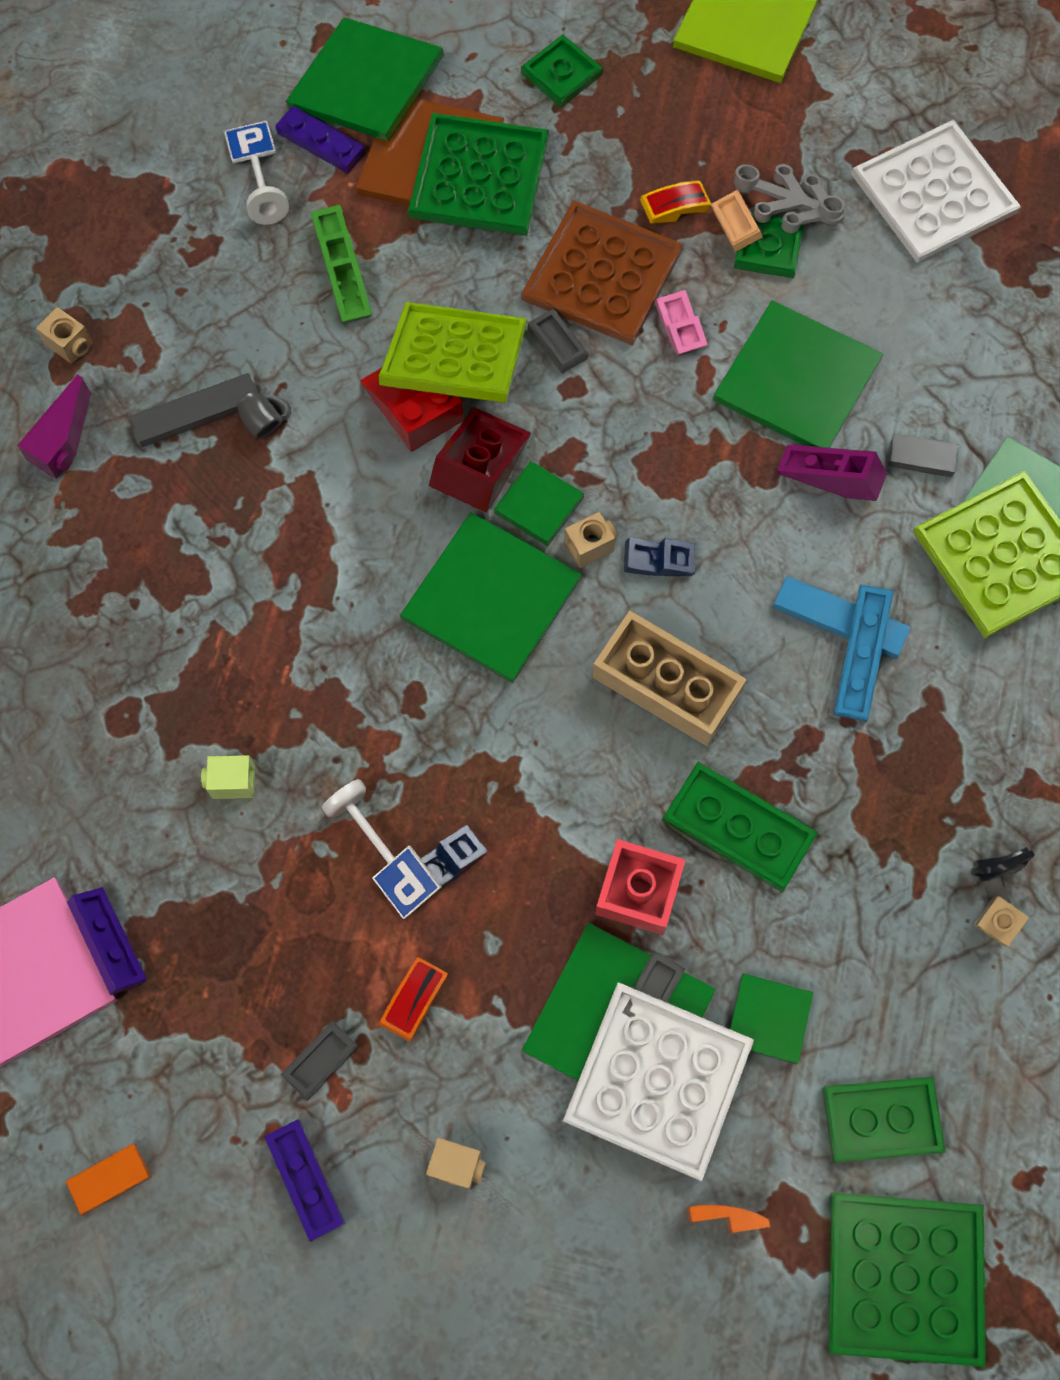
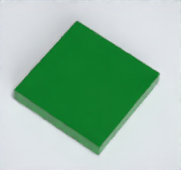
(561, 70)
(773, 253)
(539, 503)
(772, 1016)

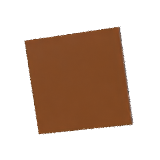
(394, 163)
(602, 272)

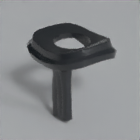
(991, 869)

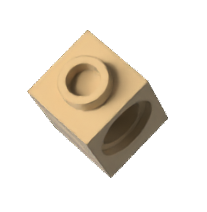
(59, 326)
(585, 551)
(1001, 920)
(456, 1164)

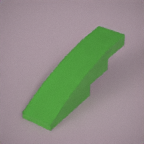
(341, 264)

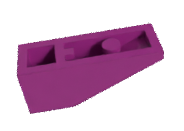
(57, 434)
(838, 471)

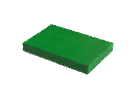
(883, 1119)

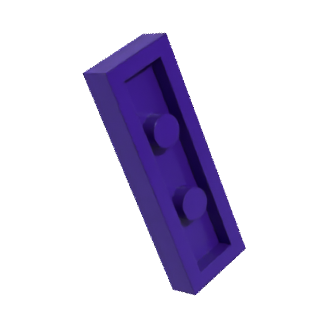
(320, 139)
(106, 940)
(304, 1180)

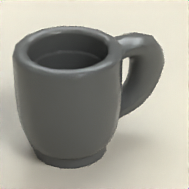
(260, 415)

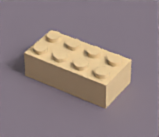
(668, 678)

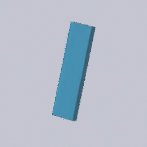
(831, 613)
(863, 653)

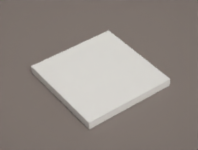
(935, 191)
(659, 1082)

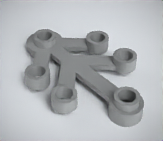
(823, 208)

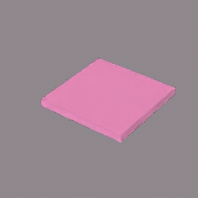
(44, 971)

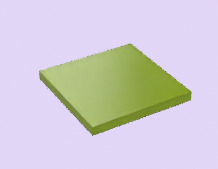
(746, 33)
(454, 352)
(998, 553)

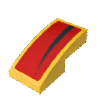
(671, 201)

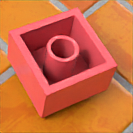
(640, 887)

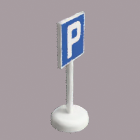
(267, 203)
(405, 877)

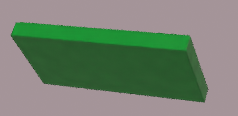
(740, 826)

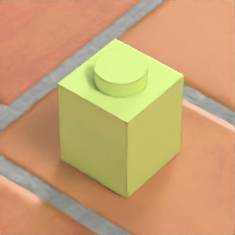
(229, 777)

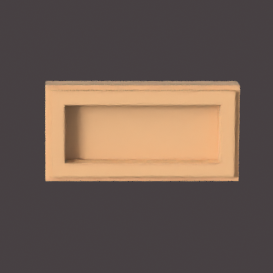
(736, 220)

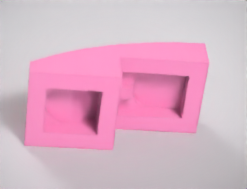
(680, 323)

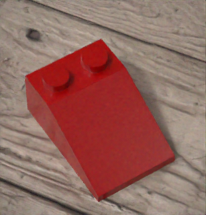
(414, 413)

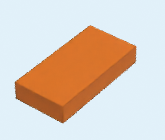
(108, 1179)

